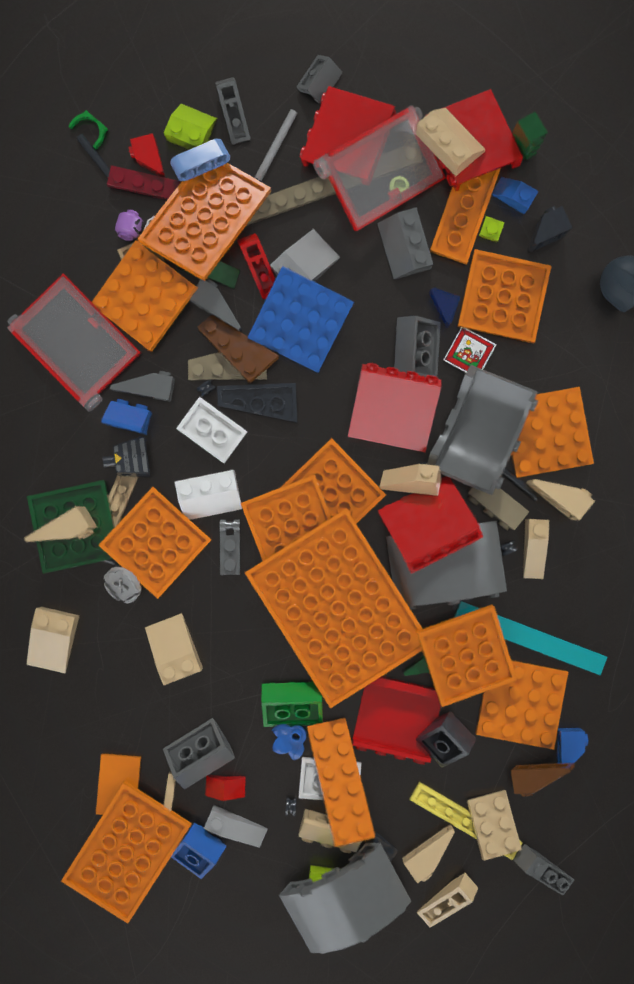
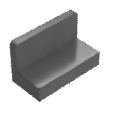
(319, 76)

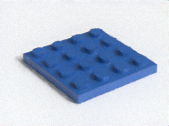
(300, 319)

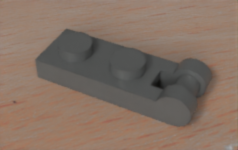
(229, 548)

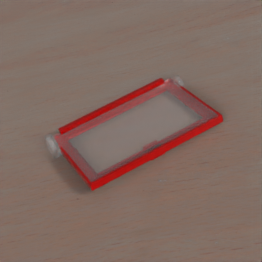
(381, 168)
(74, 341)

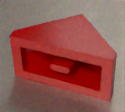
(225, 787)

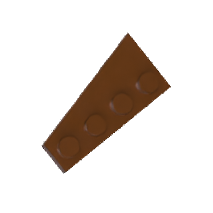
(241, 352)

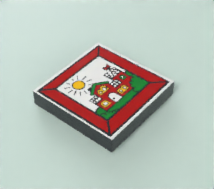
(469, 350)

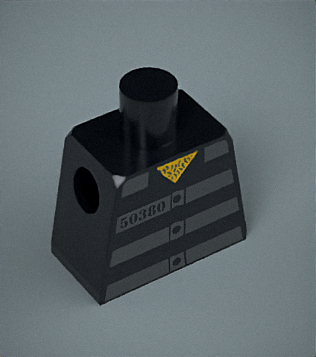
(129, 458)

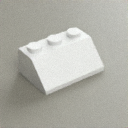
(208, 495)

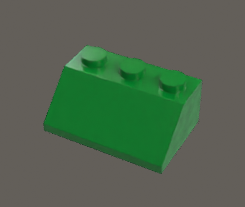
(291, 704)

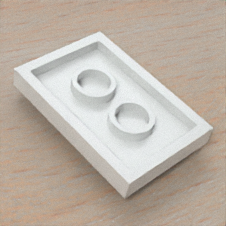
(211, 430)
(309, 780)

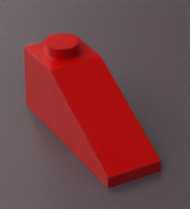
(257, 263)

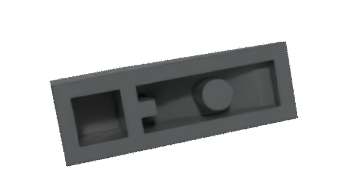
(232, 110)
(211, 300)
(153, 386)

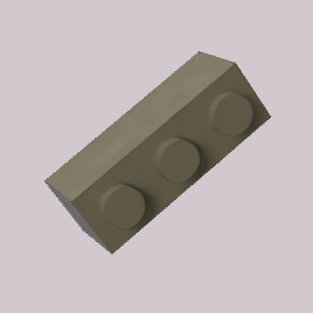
(499, 505)

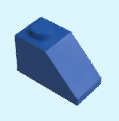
(515, 194)
(570, 744)

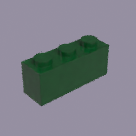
(529, 135)

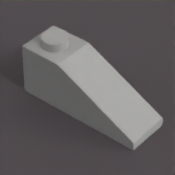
(234, 827)

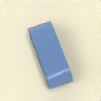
(200, 160)

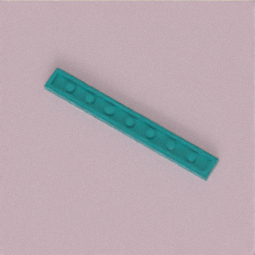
(544, 643)

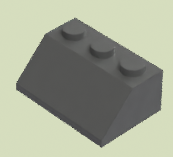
(405, 244)
(417, 345)
(198, 753)

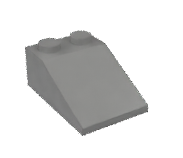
(307, 257)

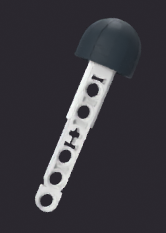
(618, 283)

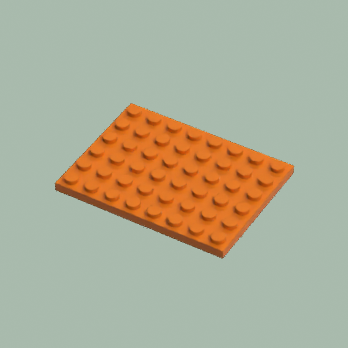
(337, 608)

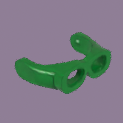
(87, 116)

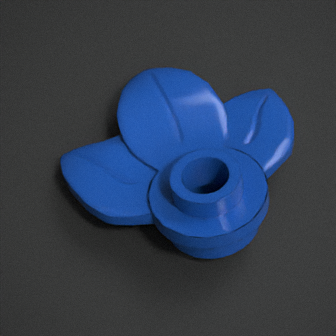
(287, 742)

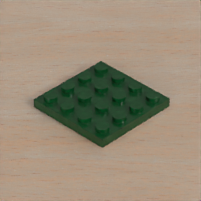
(72, 552)

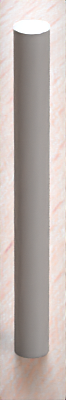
(275, 145)

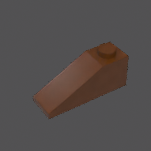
(532, 778)

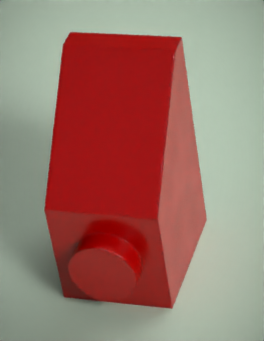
(146, 153)

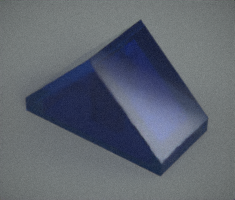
(445, 304)

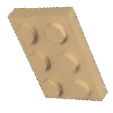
(494, 825)

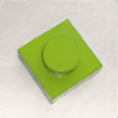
(491, 229)

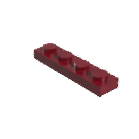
(141, 183)

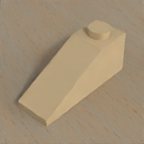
(413, 479)
(535, 548)
(425, 858)
(449, 900)

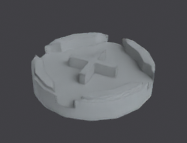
(122, 584)

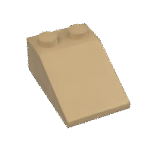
(566, 499)
(69, 525)
(51, 639)
(173, 649)

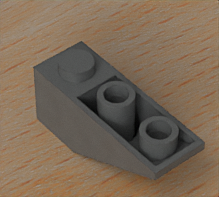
(543, 870)

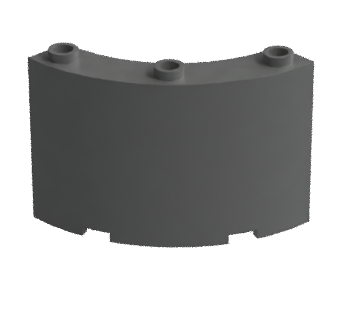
(483, 429)
(461, 575)
(347, 901)

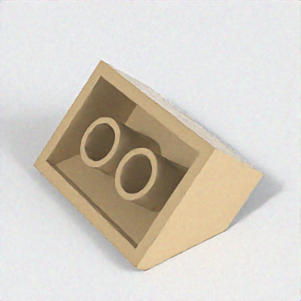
(449, 140)
(317, 828)

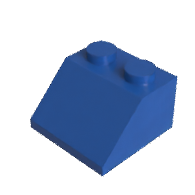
(127, 417)
(198, 851)

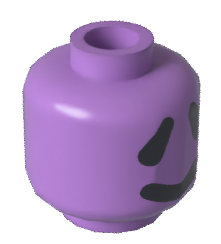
(129, 225)

